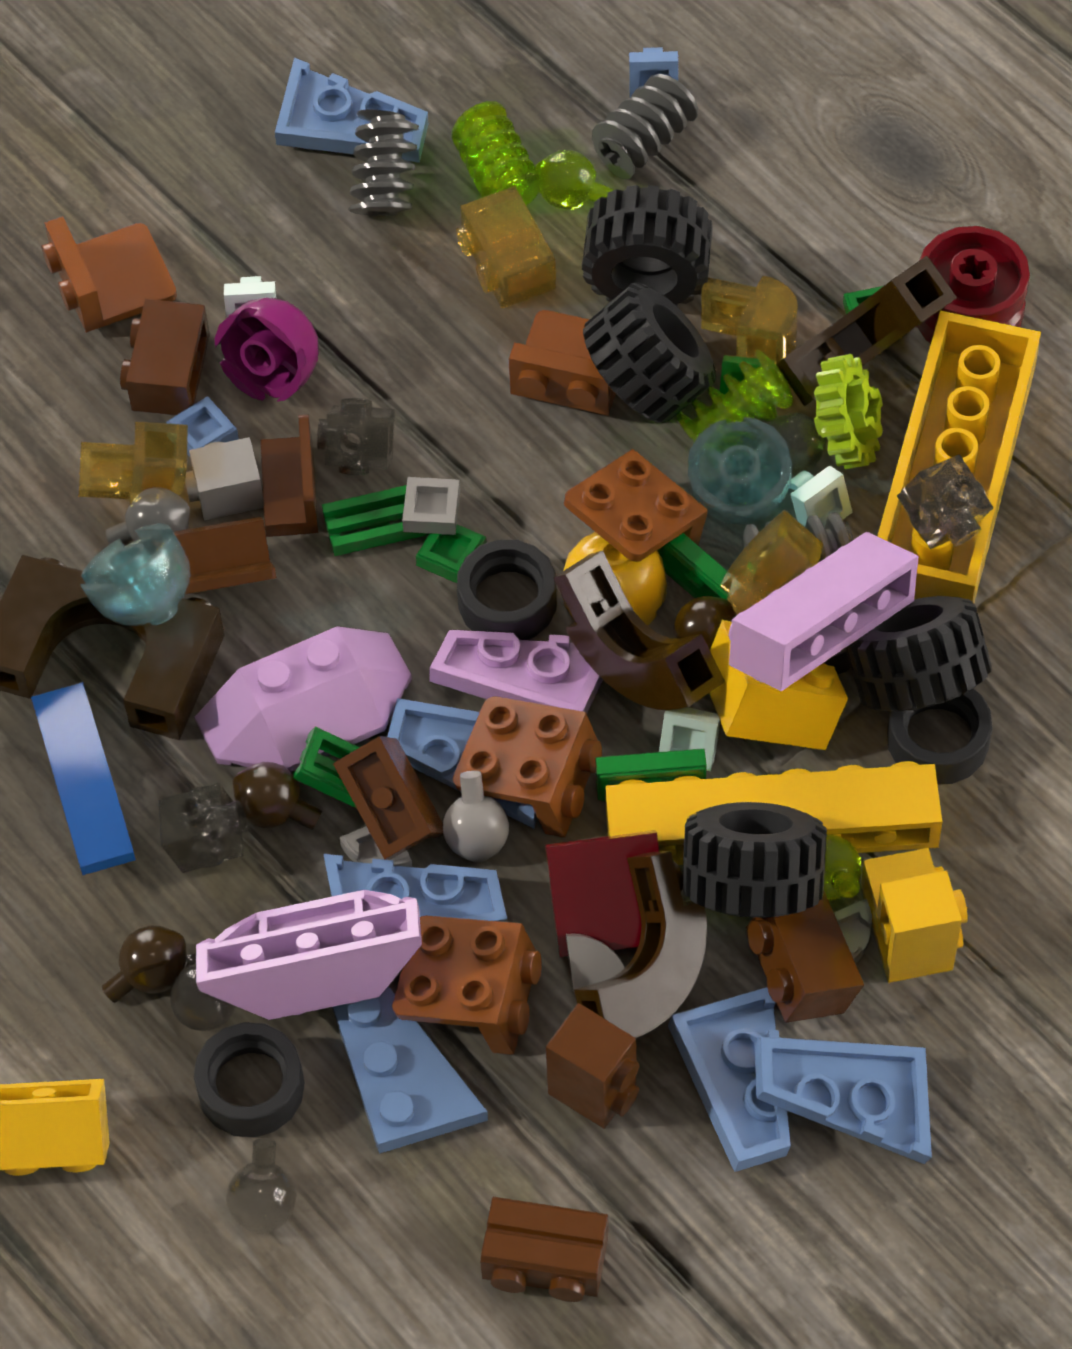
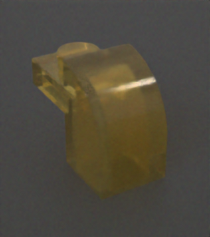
(759, 316)
(125, 471)
(770, 561)

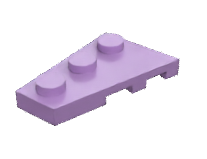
(516, 669)

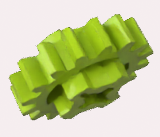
(848, 411)

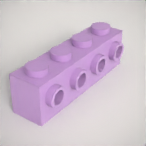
(822, 611)

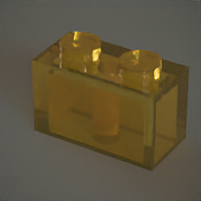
(507, 247)

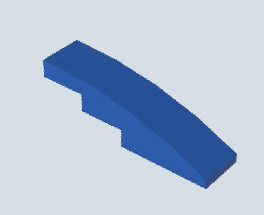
(83, 779)

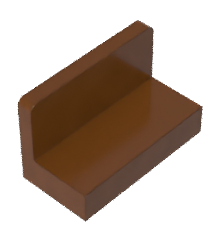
(289, 483)
(227, 554)
(389, 796)

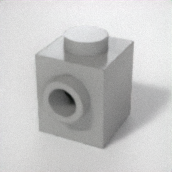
(224, 479)

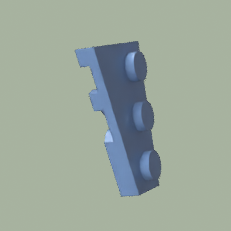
(323, 113)
(435, 742)
(438, 888)
(720, 1057)
(402, 1076)
(851, 1087)

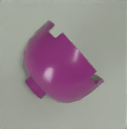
(268, 348)

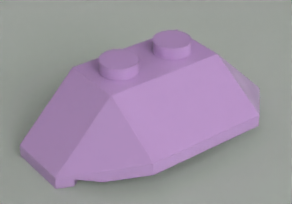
(331, 681)
(311, 954)

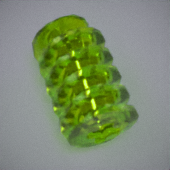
(494, 151)
(750, 398)

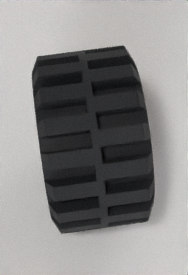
(647, 240)
(649, 353)
(921, 655)
(754, 859)

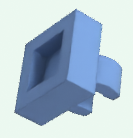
(651, 62)

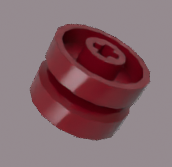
(983, 272)

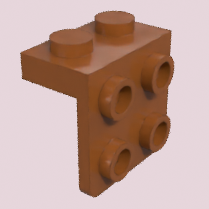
(108, 274)
(558, 366)
(636, 507)
(533, 758)
(471, 977)

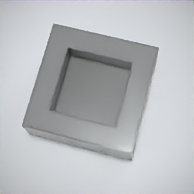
(431, 505)

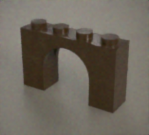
(49, 604)

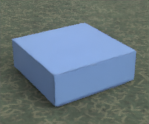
(205, 424)

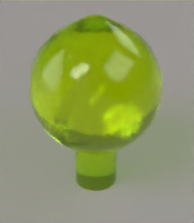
(568, 180)
(842, 868)

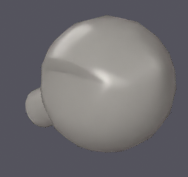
(475, 823)

